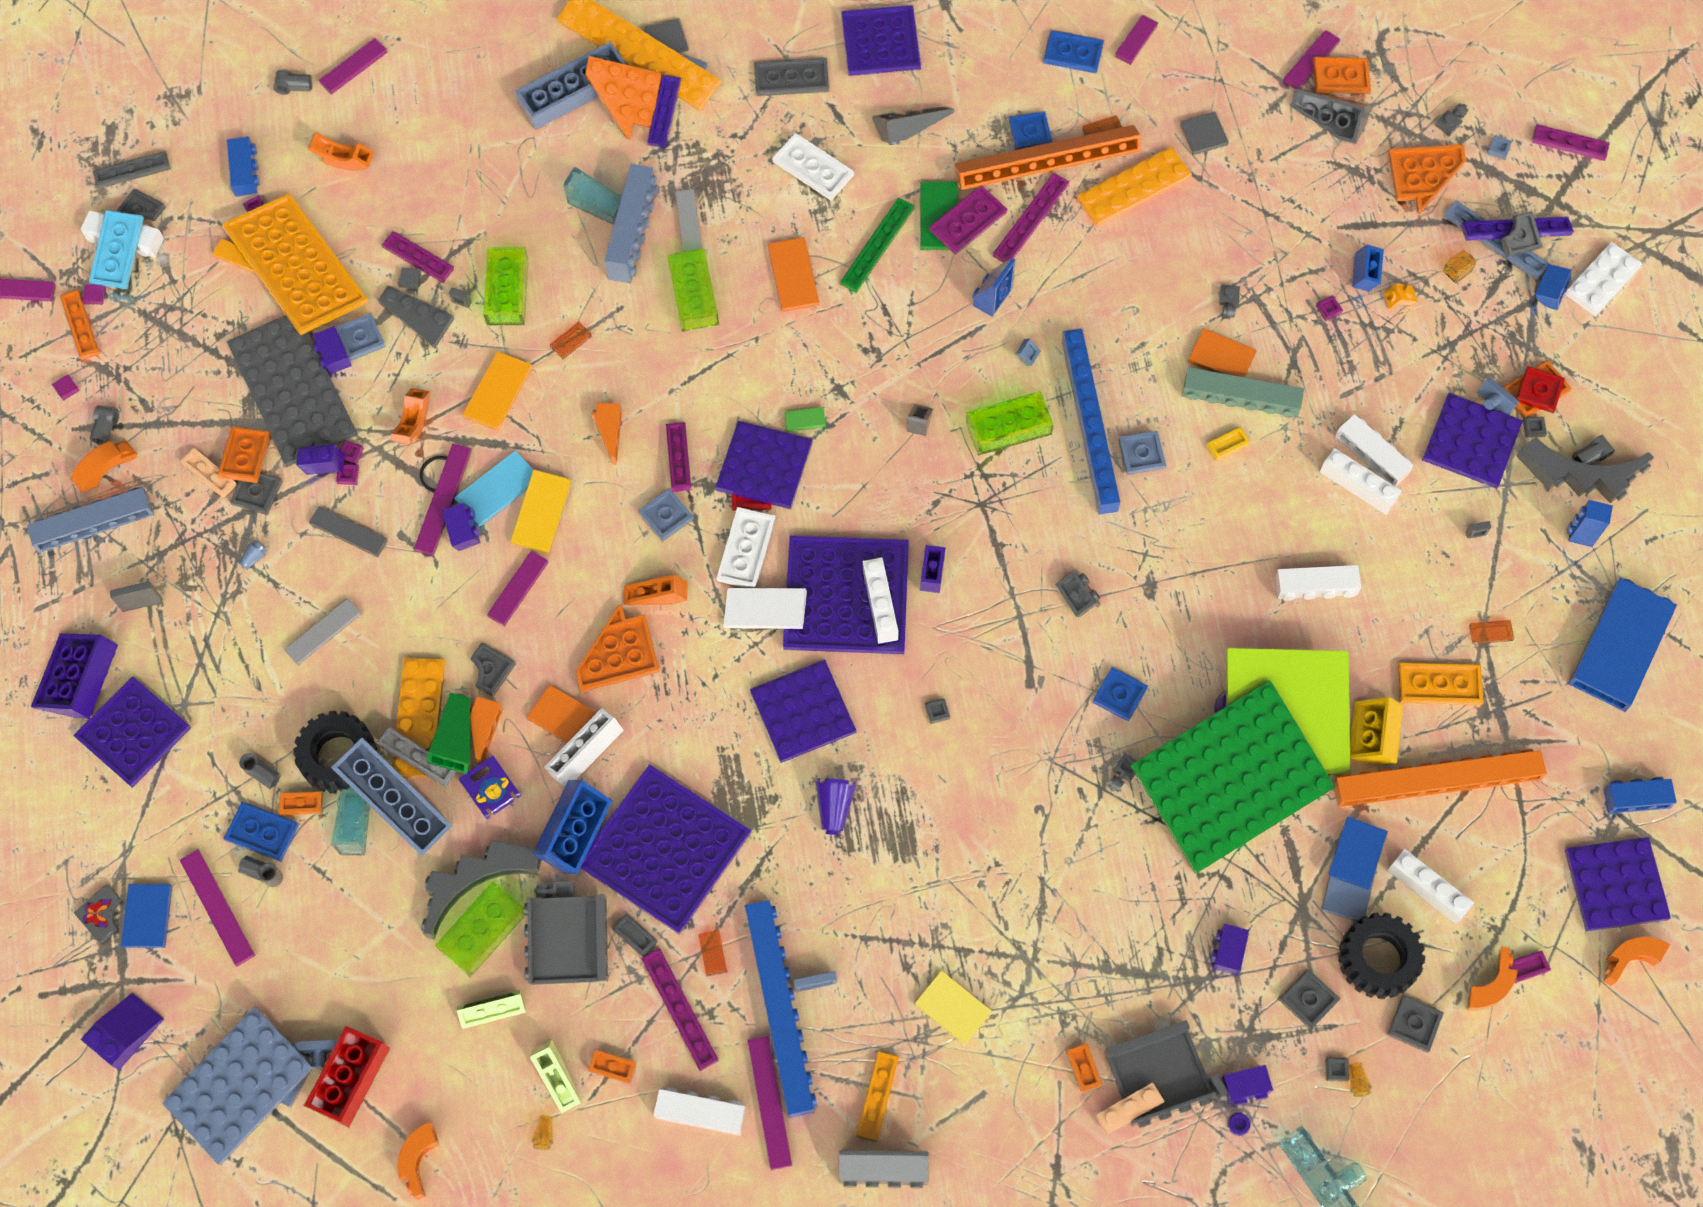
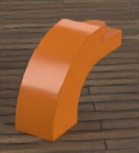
(340, 156)
(413, 417)
(98, 462)
(1640, 948)
(1491, 994)
(411, 1154)

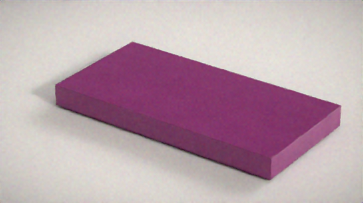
(968, 219)

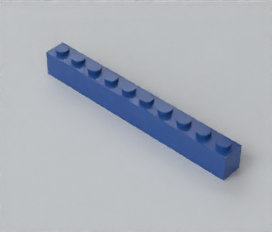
(1090, 421)
(779, 1009)

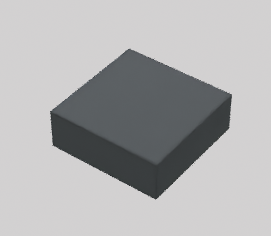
(409, 278)
(460, 297)
(1534, 427)
(1478, 529)
(937, 711)
(1337, 1069)
(1218, 1086)

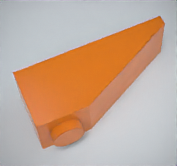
(608, 423)
(656, 591)
(484, 721)

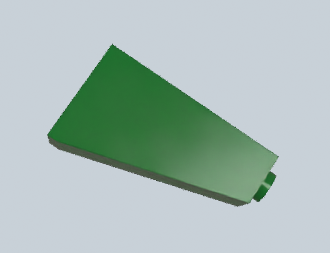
(452, 738)

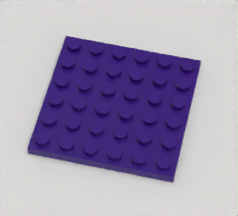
(837, 596)
(664, 849)

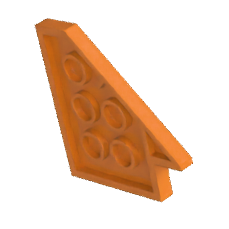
(625, 91)
(1424, 171)
(619, 653)

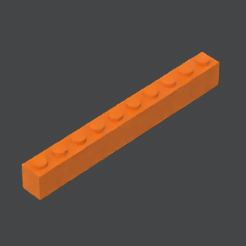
(1048, 157)
(1439, 778)

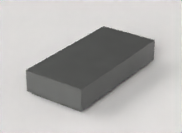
(635, 935)

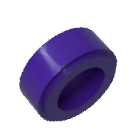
(1239, 1124)

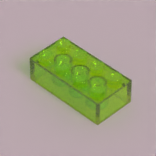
(505, 286)
(693, 290)
(1009, 423)
(481, 929)

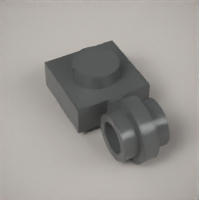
(1450, 122)
(1229, 298)
(1124, 771)
(559, 890)

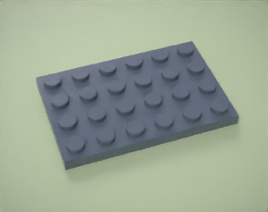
(237, 1085)

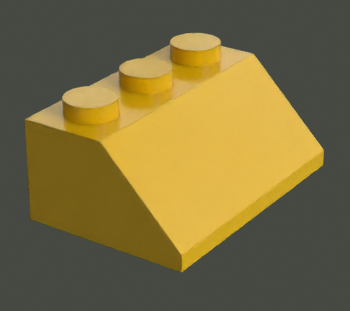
(1376, 731)

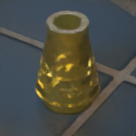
(1358, 1080)
(543, 1134)

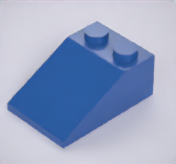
(995, 288)

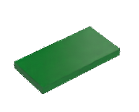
(935, 201)

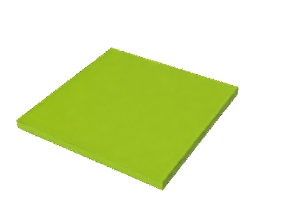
(1311, 686)

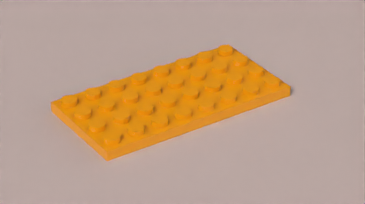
(295, 263)

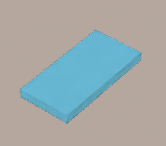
(116, 249)
(497, 488)

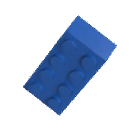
(572, 827)

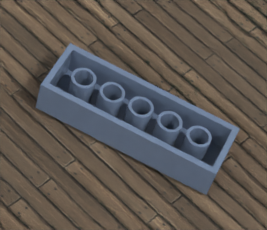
(562, 88)
(631, 223)
(391, 796)

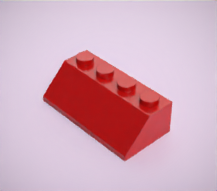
(347, 1076)

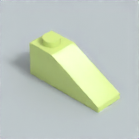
(555, 1075)

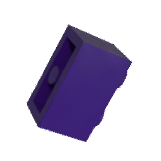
(332, 350)
(320, 459)
(461, 526)
(932, 569)
(1230, 949)
(1247, 1085)

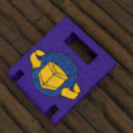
(492, 789)

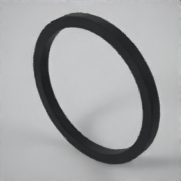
(423, 467)

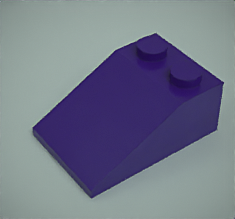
(122, 1031)

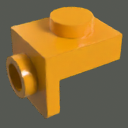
(1400, 294)

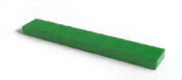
(877, 245)

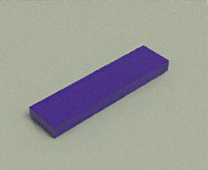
(664, 111)

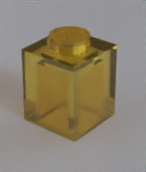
(1459, 266)

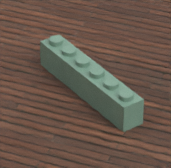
(1243, 392)

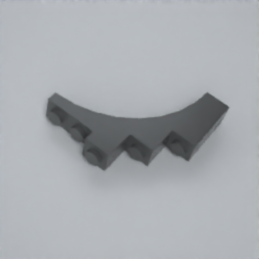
(1555, 469)
(470, 872)

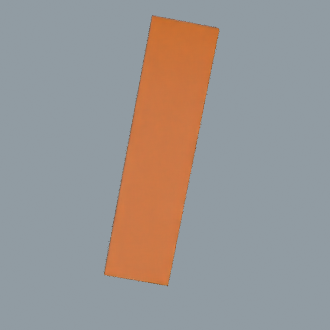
(79, 324)

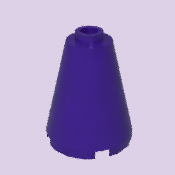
(834, 803)

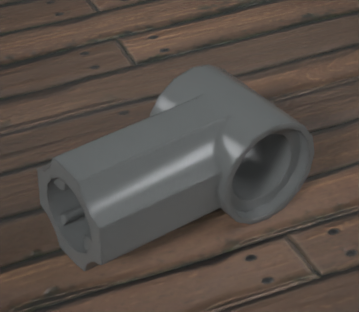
(289, 82)
(104, 420)
(1596, 450)
(260, 771)
(259, 870)

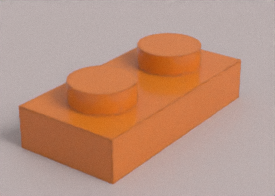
(301, 803)
(612, 1067)
(1084, 1068)

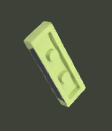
(491, 1009)

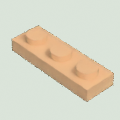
(207, 473)
(1130, 1108)

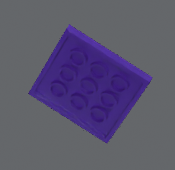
(880, 40)
(1472, 440)
(764, 464)
(803, 711)
(132, 731)
(1617, 884)

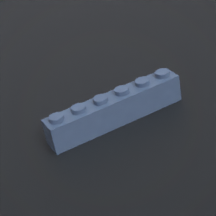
(90, 519)

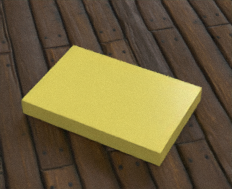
(953, 1008)

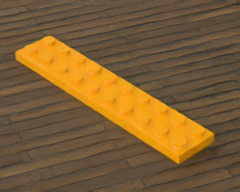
(638, 49)

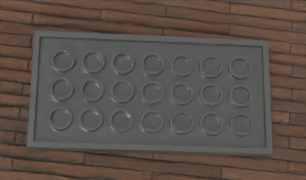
(291, 388)

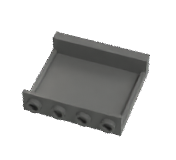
(566, 940)
(1169, 1062)

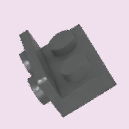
(1078, 593)

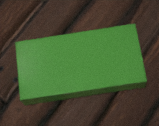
(805, 419)

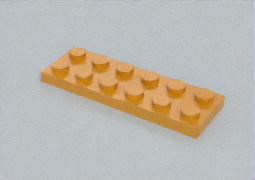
(1134, 186)
(419, 706)

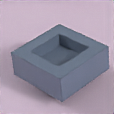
(1499, 147)
(1028, 352)

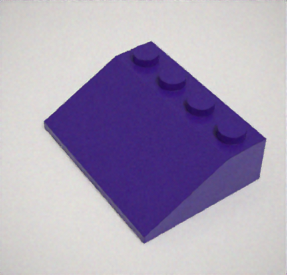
(75, 675)

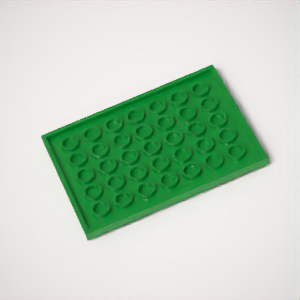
(1232, 776)

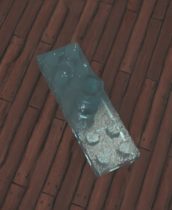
(1327, 1186)

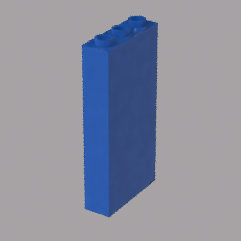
(1623, 644)

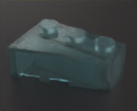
(591, 196)
(351, 824)

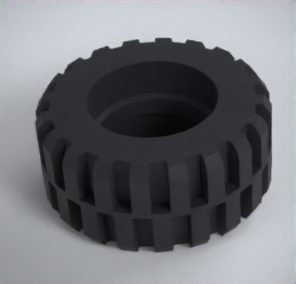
(315, 736)
(1400, 937)

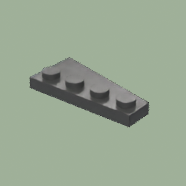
(421, 317)

